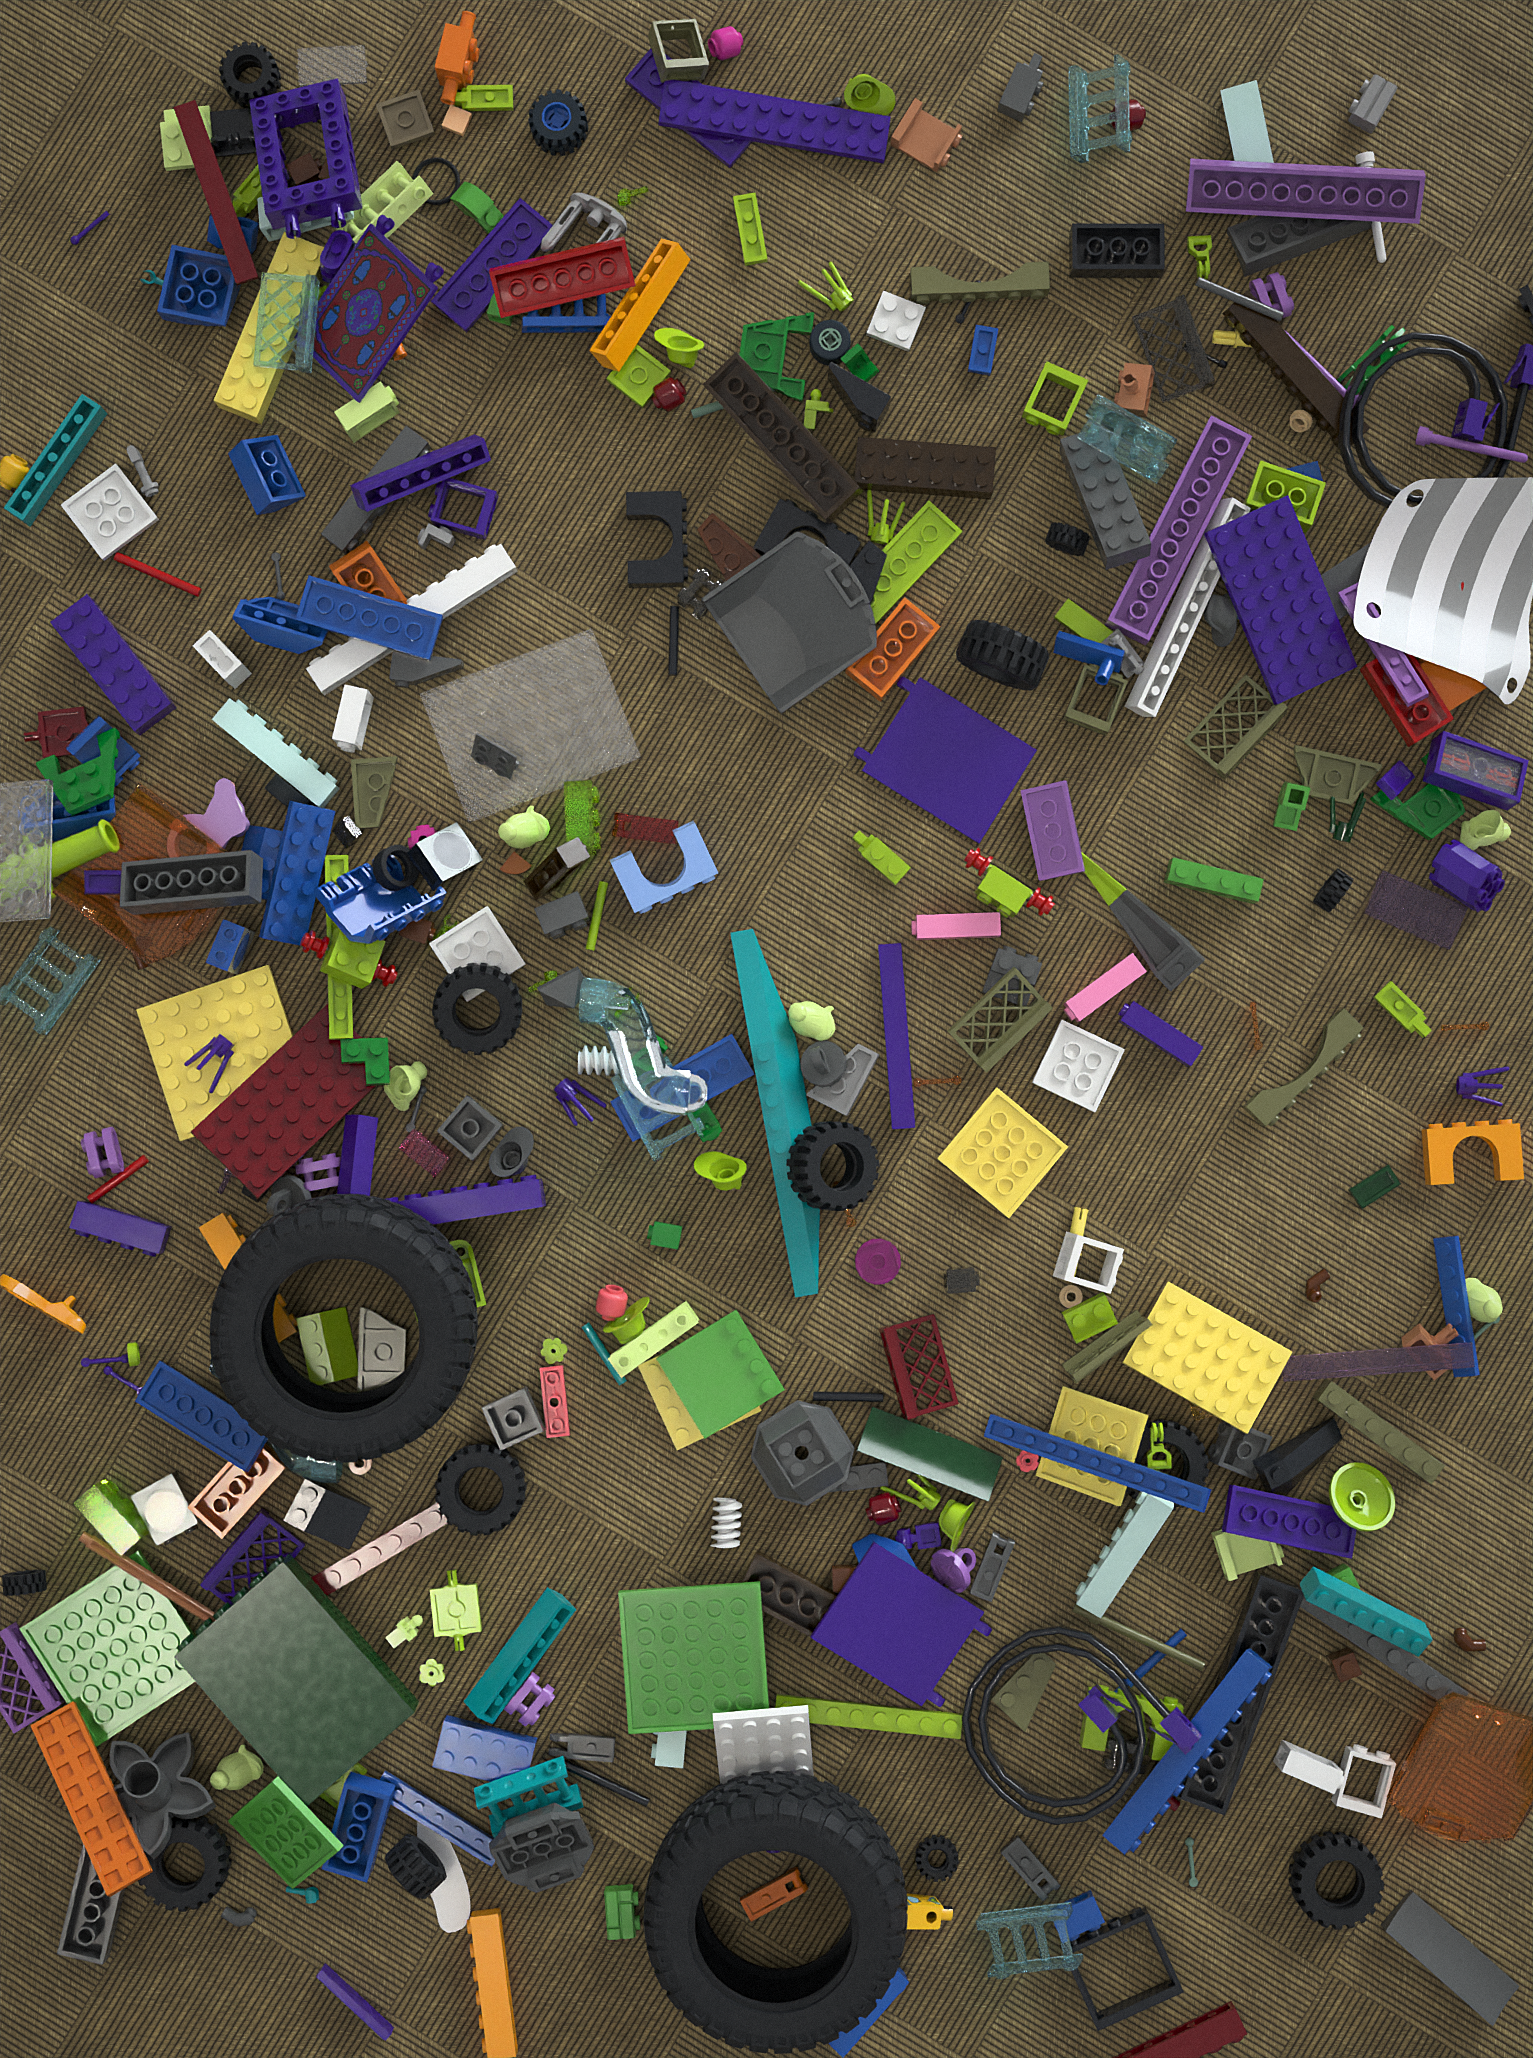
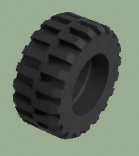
(1002, 655)
(470, 1038)
(859, 1170)
(1189, 1446)
(462, 1515)
(216, 1859)
(1350, 1907)

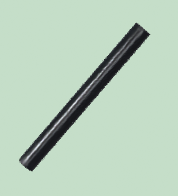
(606, 1783)

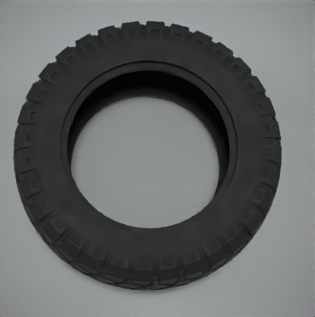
(326, 1421)
(756, 2002)

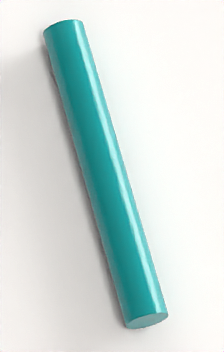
(602, 1351)

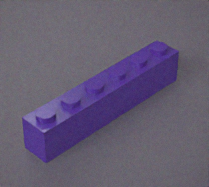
(420, 472)

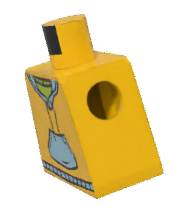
(926, 1912)

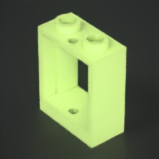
(373, 410)

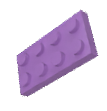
(1052, 830)

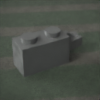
(1021, 89)

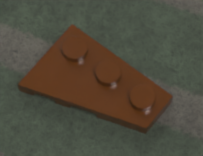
(726, 547)

